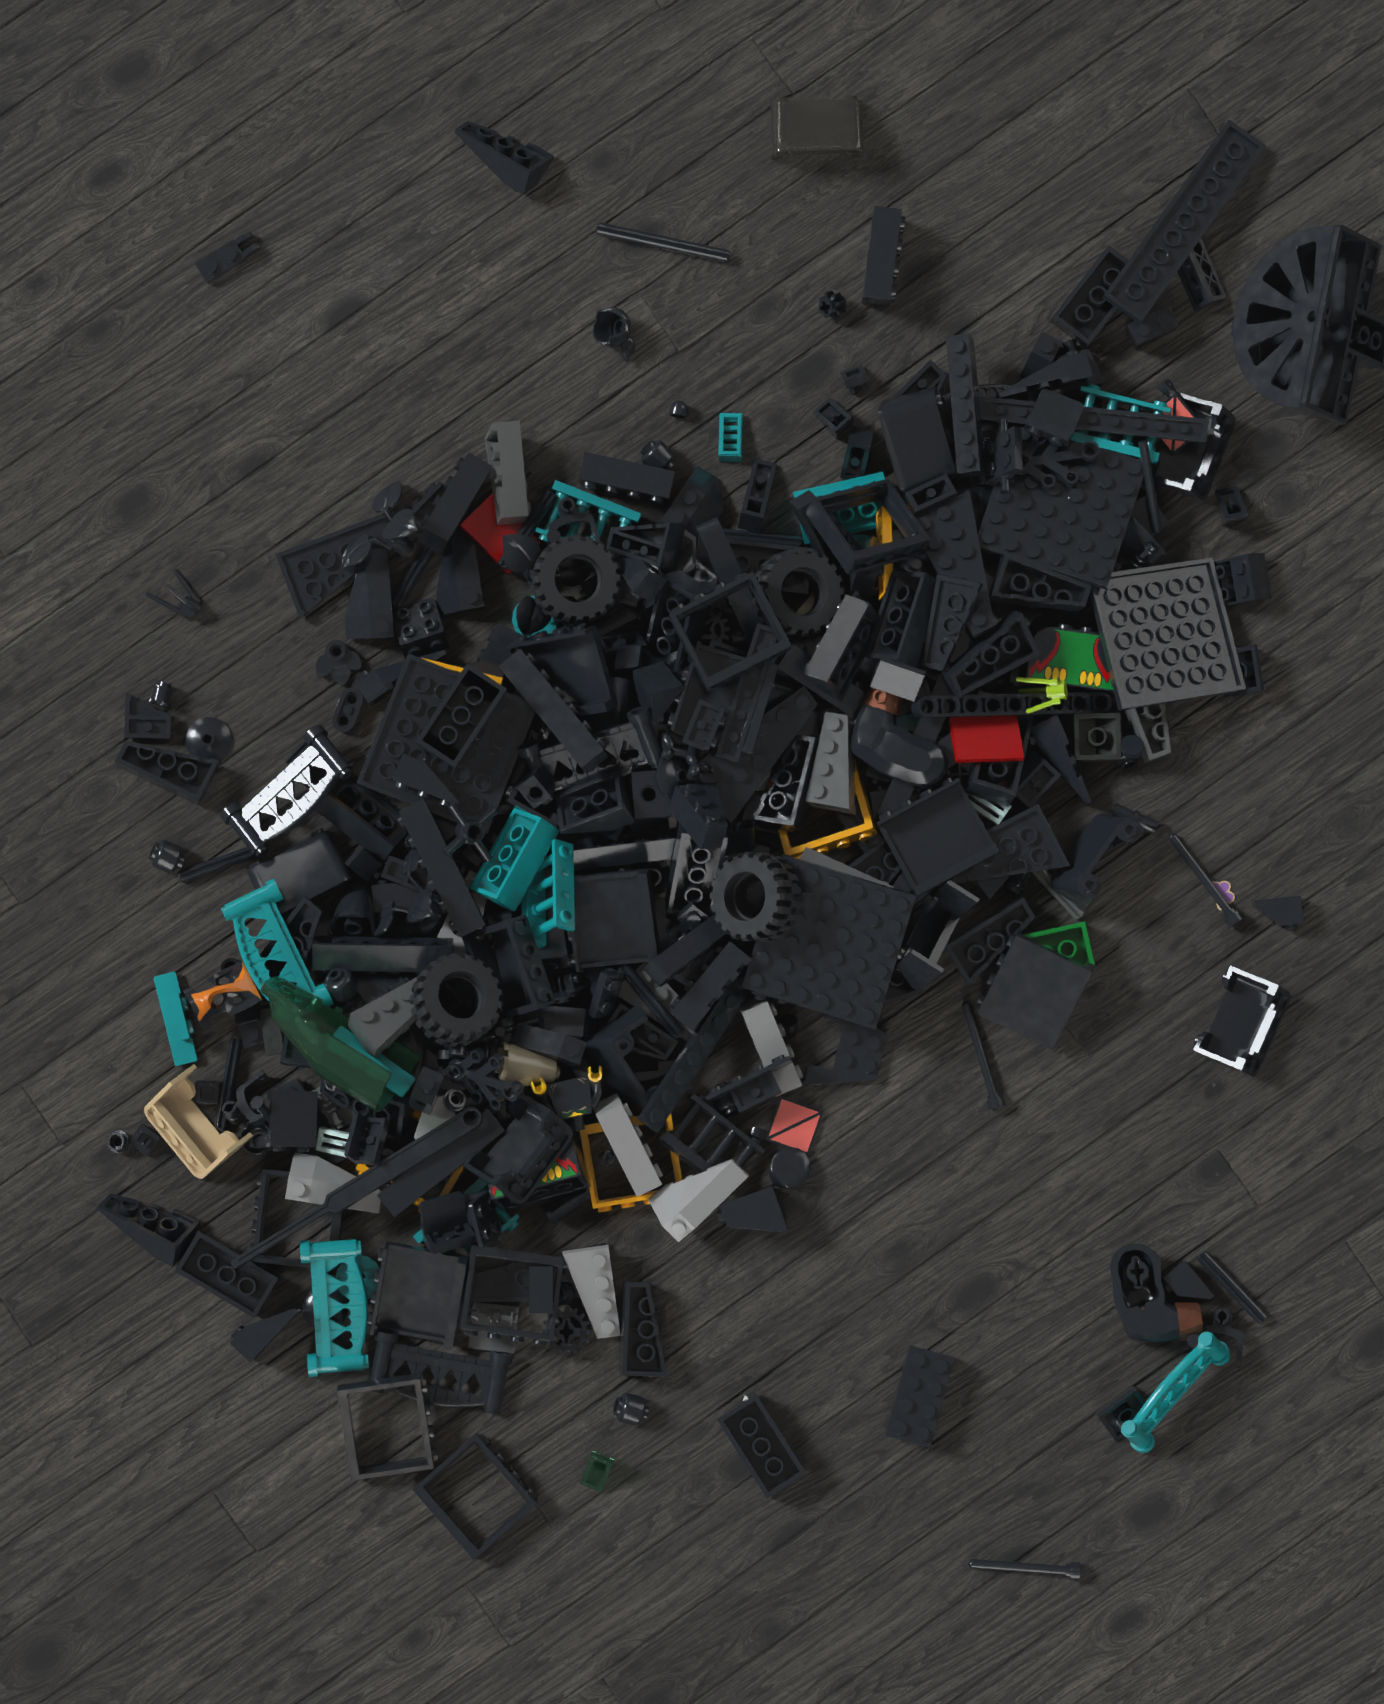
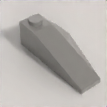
(314, 1178)
(690, 1201)

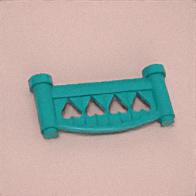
(262, 905)
(329, 1355)
(1139, 1429)

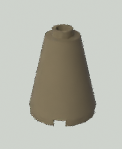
(526, 1066)

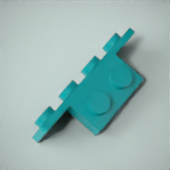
(175, 1018)
(399, 1081)

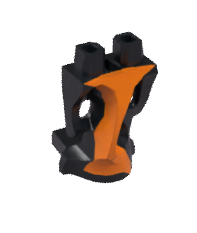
(238, 986)

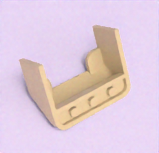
(188, 1128)

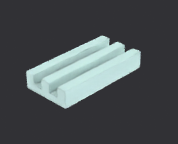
(984, 813)
(321, 1138)

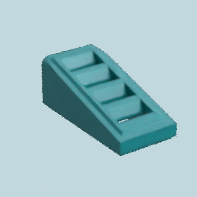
(730, 452)

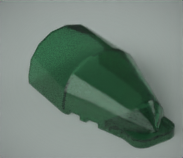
(311, 1031)

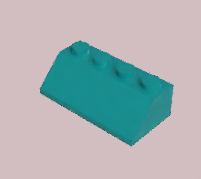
(855, 518)
(514, 859)

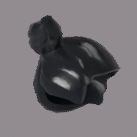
(613, 330)

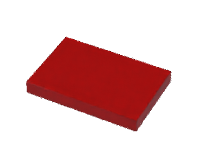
(484, 530)
(986, 739)

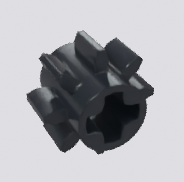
(832, 305)

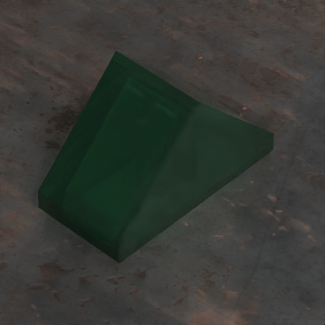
(597, 1471)

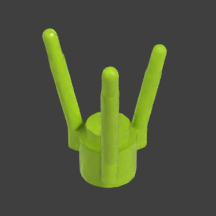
(1054, 689)

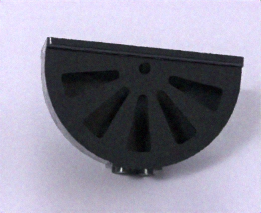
(1308, 321)

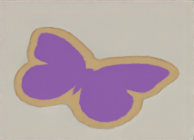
(1224, 888)

